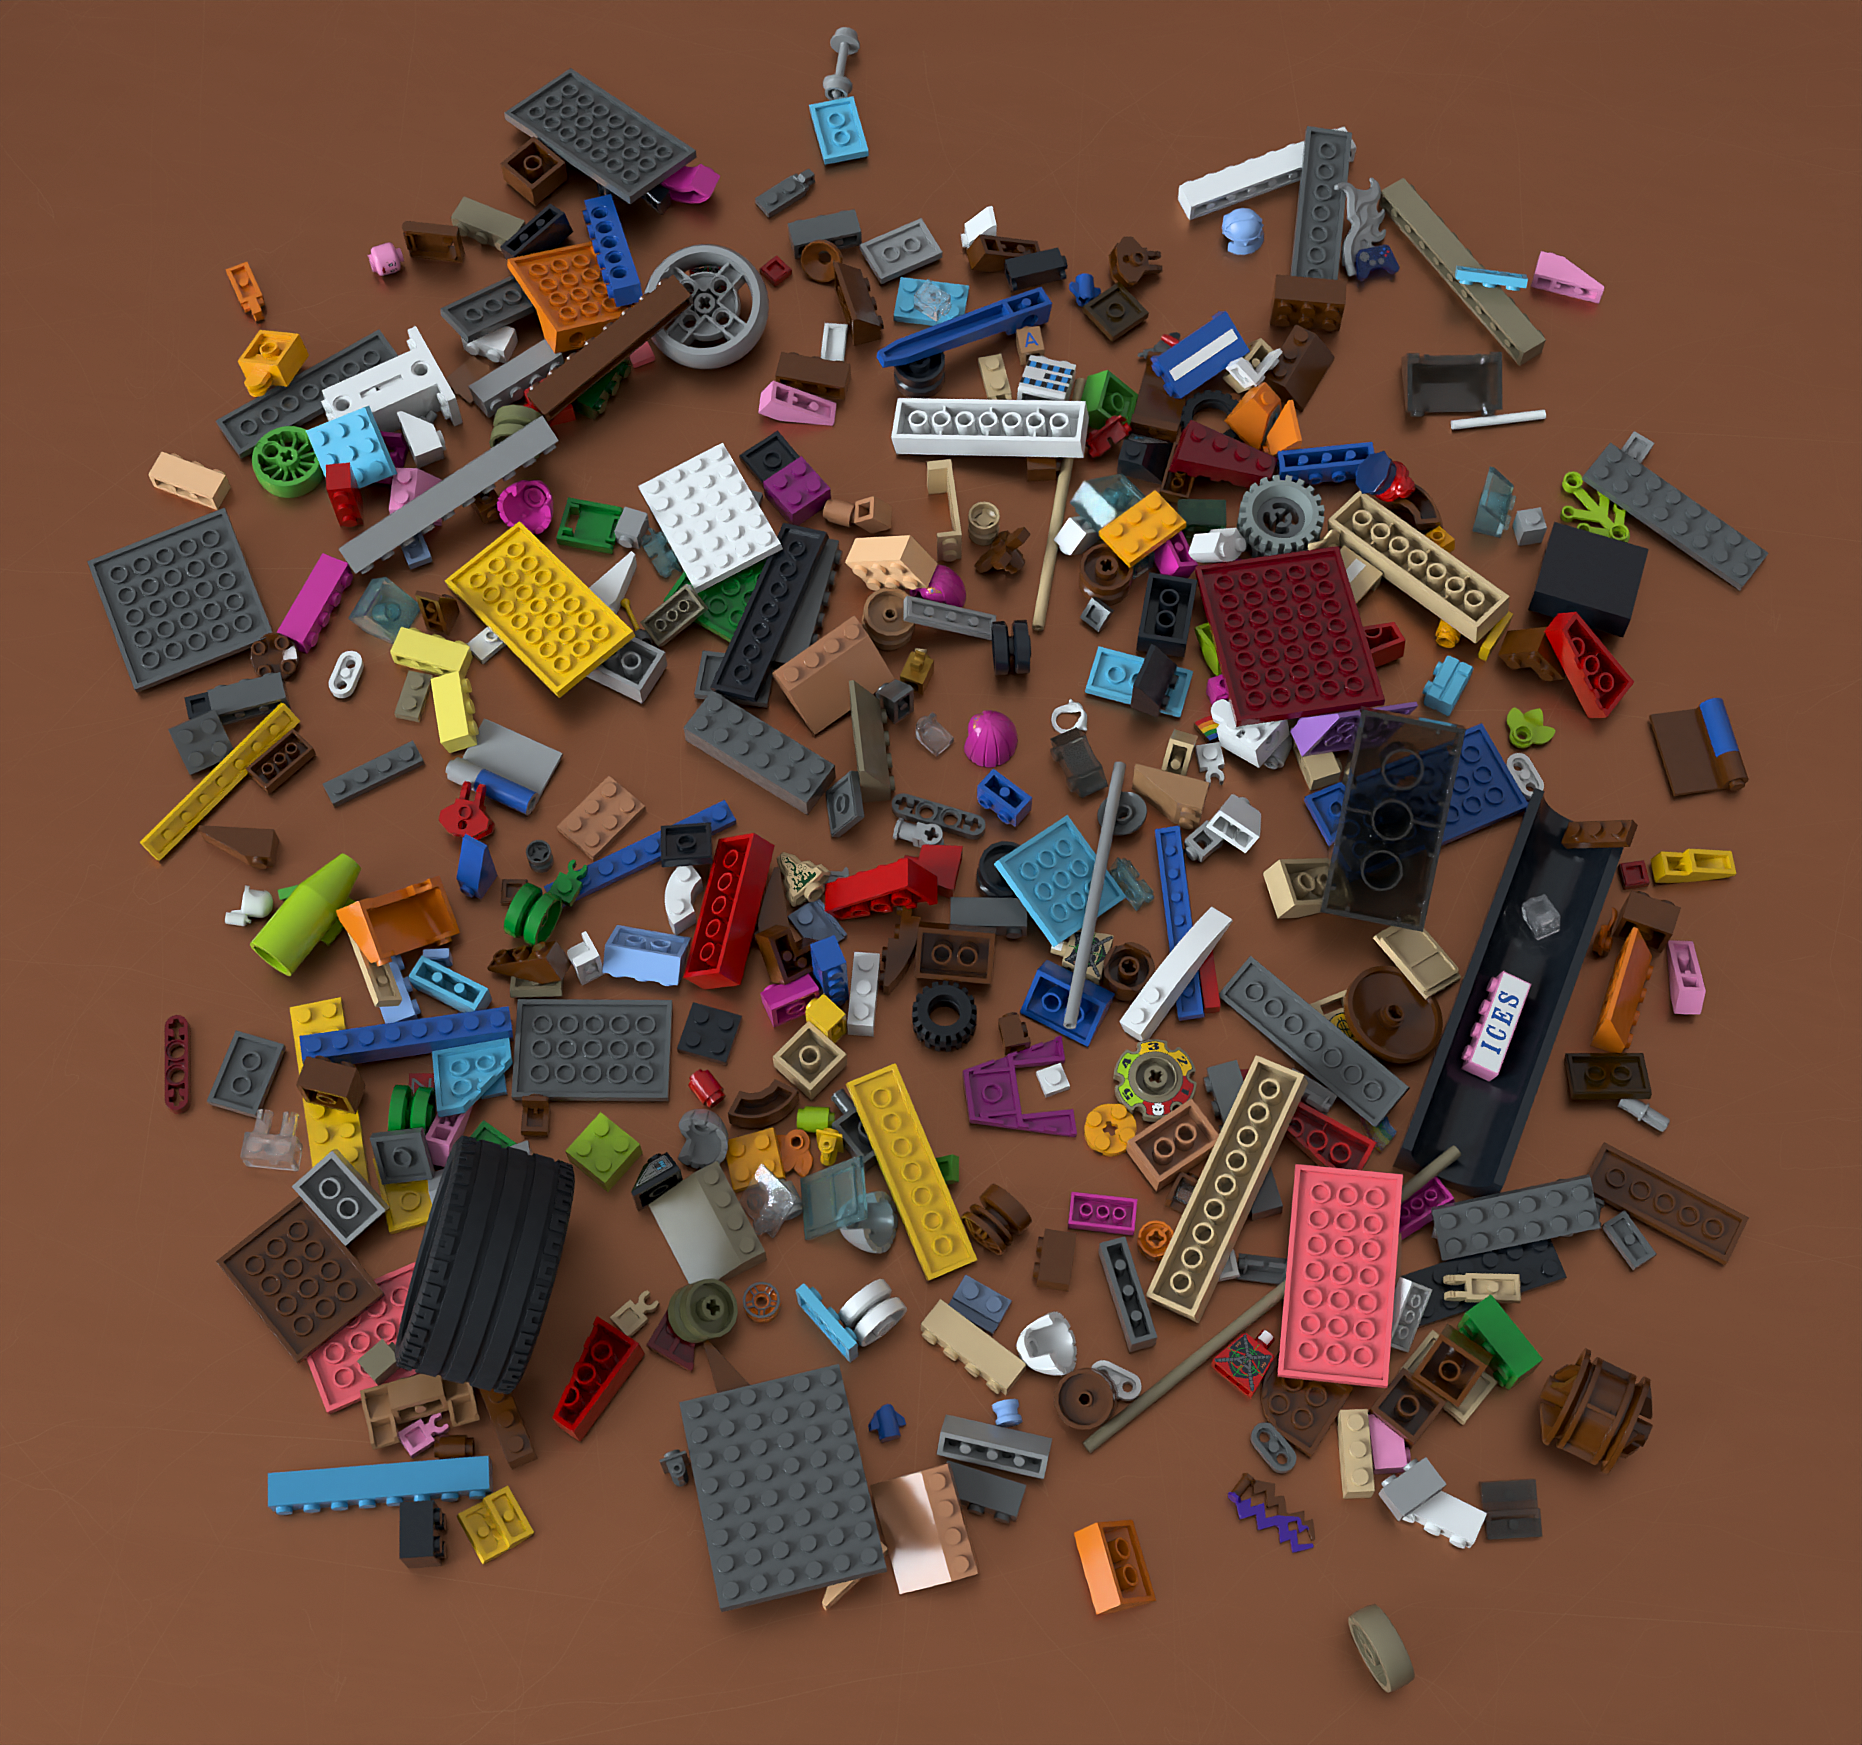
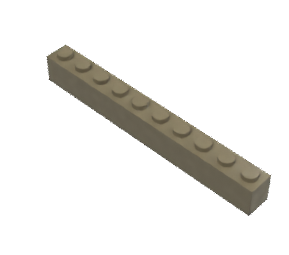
(1446, 252)

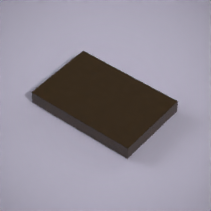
(1607, 1076)

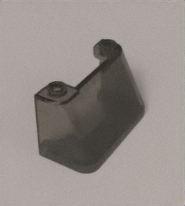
(1452, 383)

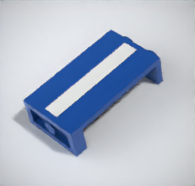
(1199, 356)

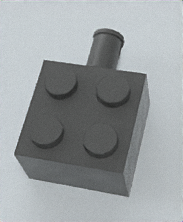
(850, 1126)

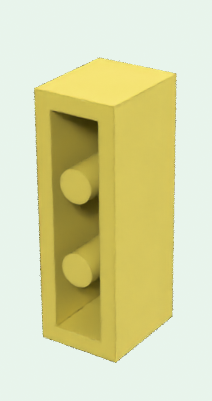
(430, 652)
(454, 711)

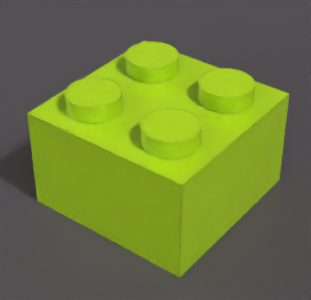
(604, 1152)

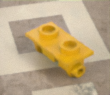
(829, 1144)

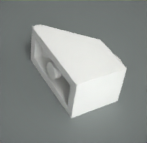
(982, 223)
(1076, 536)

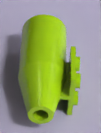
(308, 916)

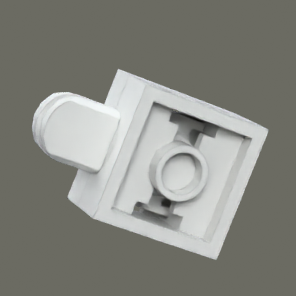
(1250, 742)

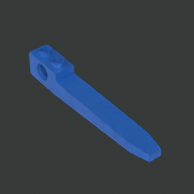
(1006, 315)

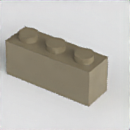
(485, 223)

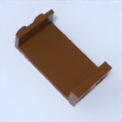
(1155, 411)

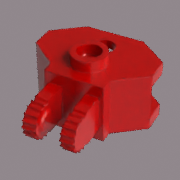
(468, 813)

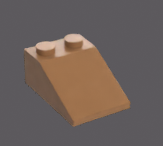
(1172, 794)

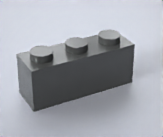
(838, 228)
(248, 698)
(1004, 914)
(988, 1493)

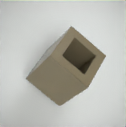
(379, 1361)

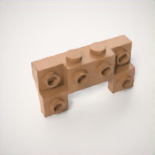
(413, 1399)

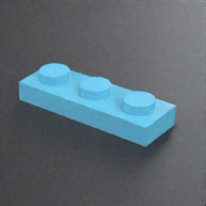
(1491, 278)

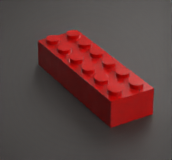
(729, 911)

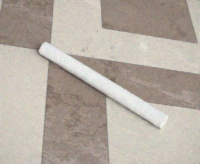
(1498, 419)

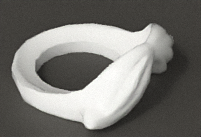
(1069, 708)

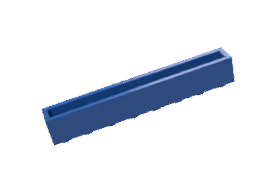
(408, 1037)

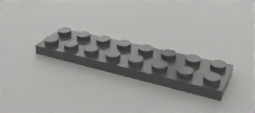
(1319, 204)
(303, 396)
(1675, 516)
(1313, 1042)

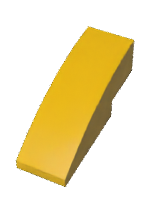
(1692, 865)

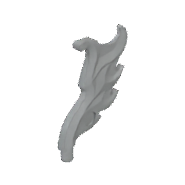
(1364, 221)

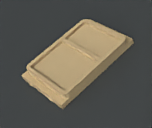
(1419, 959)

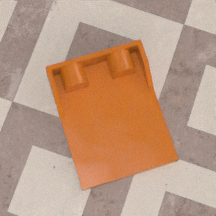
(567, 294)

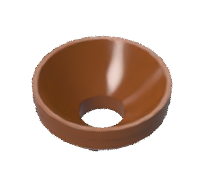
(812, 263)

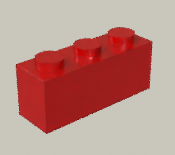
(344, 494)

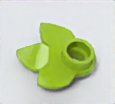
(1530, 726)

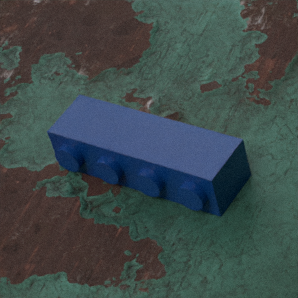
(830, 970)

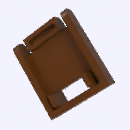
(433, 241)

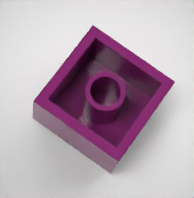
(797, 492)

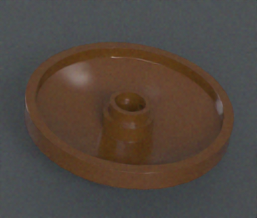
(1392, 1015)

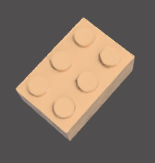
(891, 562)

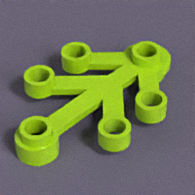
(1596, 513)

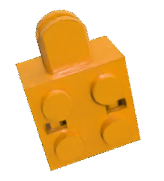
(272, 360)

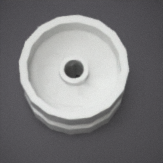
(872, 1312)

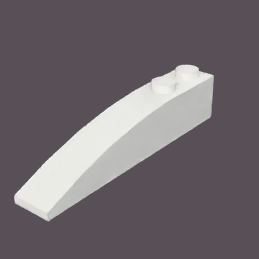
(1174, 975)

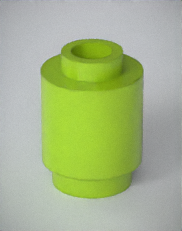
(814, 1118)

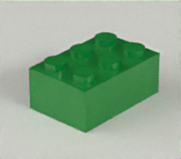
(1496, 1332)

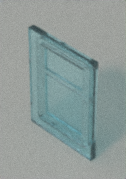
(834, 1198)

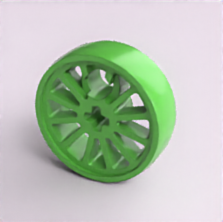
(286, 463)

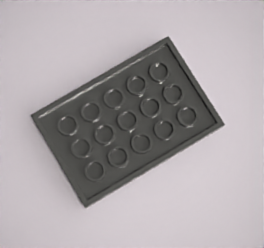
(593, 1049)

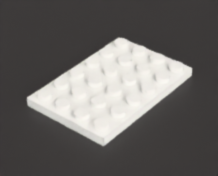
(710, 518)

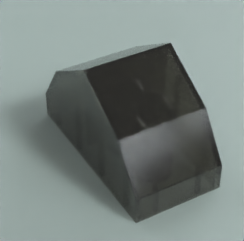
(1391, 818)

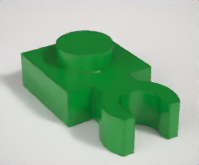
(568, 885)

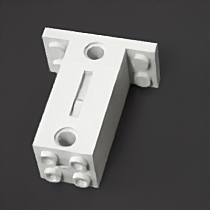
(401, 384)

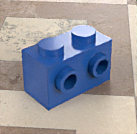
(1004, 798)

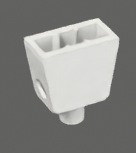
(1237, 823)

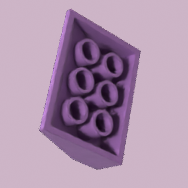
(1334, 731)

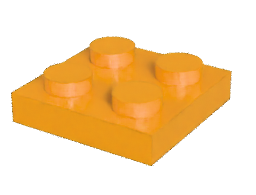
(749, 1152)

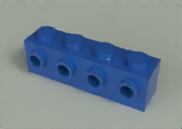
(1323, 463)

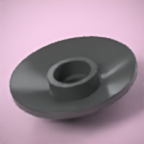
(1132, 808)

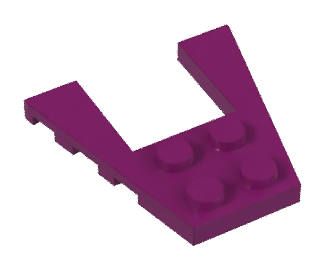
(994, 1093)

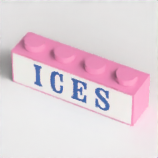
(1495, 1026)

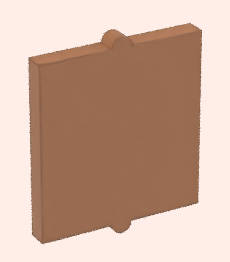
(465, 375)

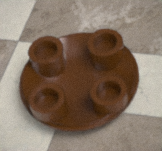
(274, 655)

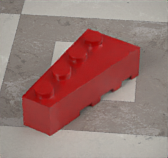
(596, 1378)

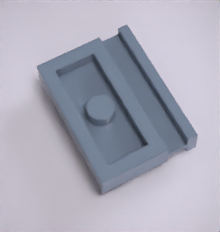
(815, 923)
(980, 1304)

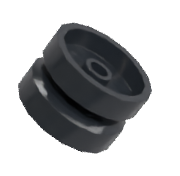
(922, 377)
(1011, 647)
(988, 878)

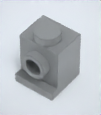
(1205, 836)

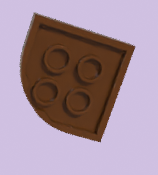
(1301, 1407)

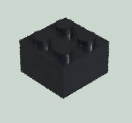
(421, 1534)

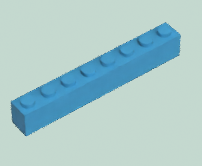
(380, 1484)

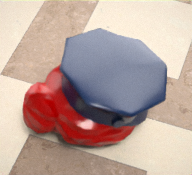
(1384, 478)

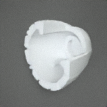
(1048, 1345)

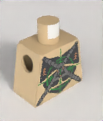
(1100, 946)

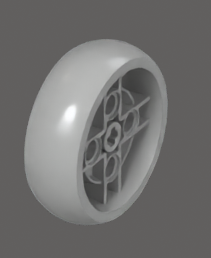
(734, 273)

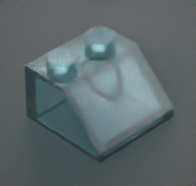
(1494, 505)
(384, 610)

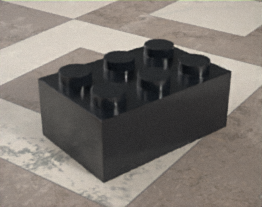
(1166, 614)

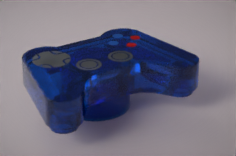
(1375, 258)

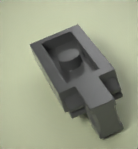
(785, 193)

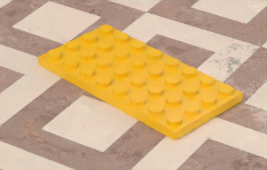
(540, 609)

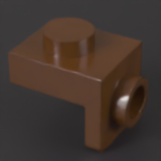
(535, 1115)

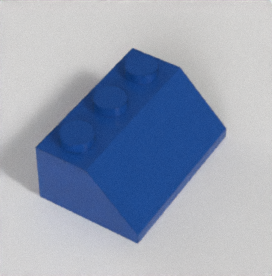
(1049, 999)

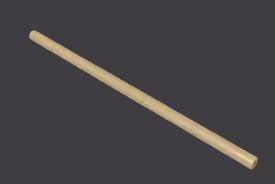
(1055, 527)

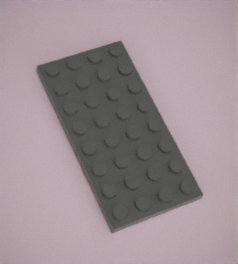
(600, 135)

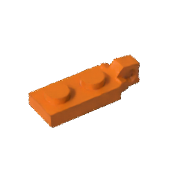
(246, 289)

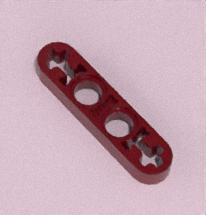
(174, 1064)

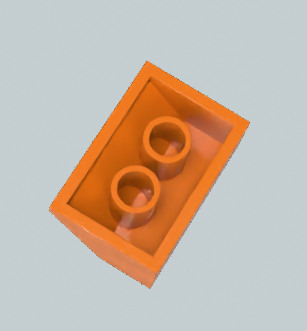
(1114, 1566)

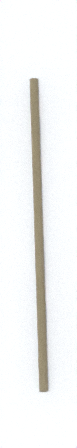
(1238, 1325)

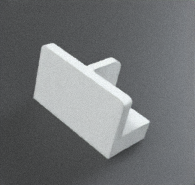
(585, 960)

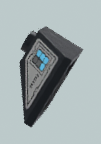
(1144, 458)
(655, 1179)

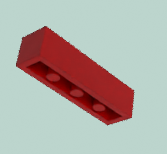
(1209, 985)

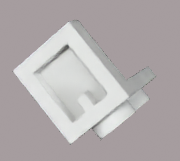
(1245, 374)

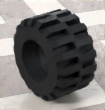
(944, 996)

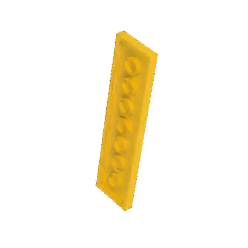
(328, 1127)
(911, 1171)

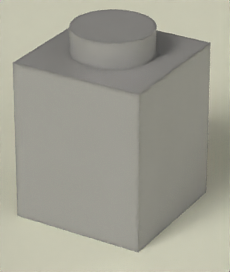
(1529, 526)
(631, 528)

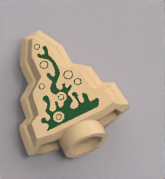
(802, 879)

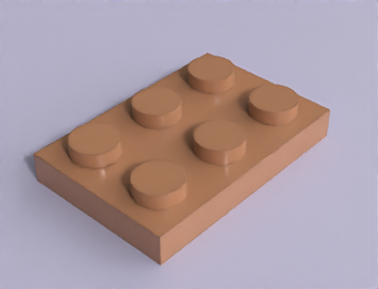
(601, 818)

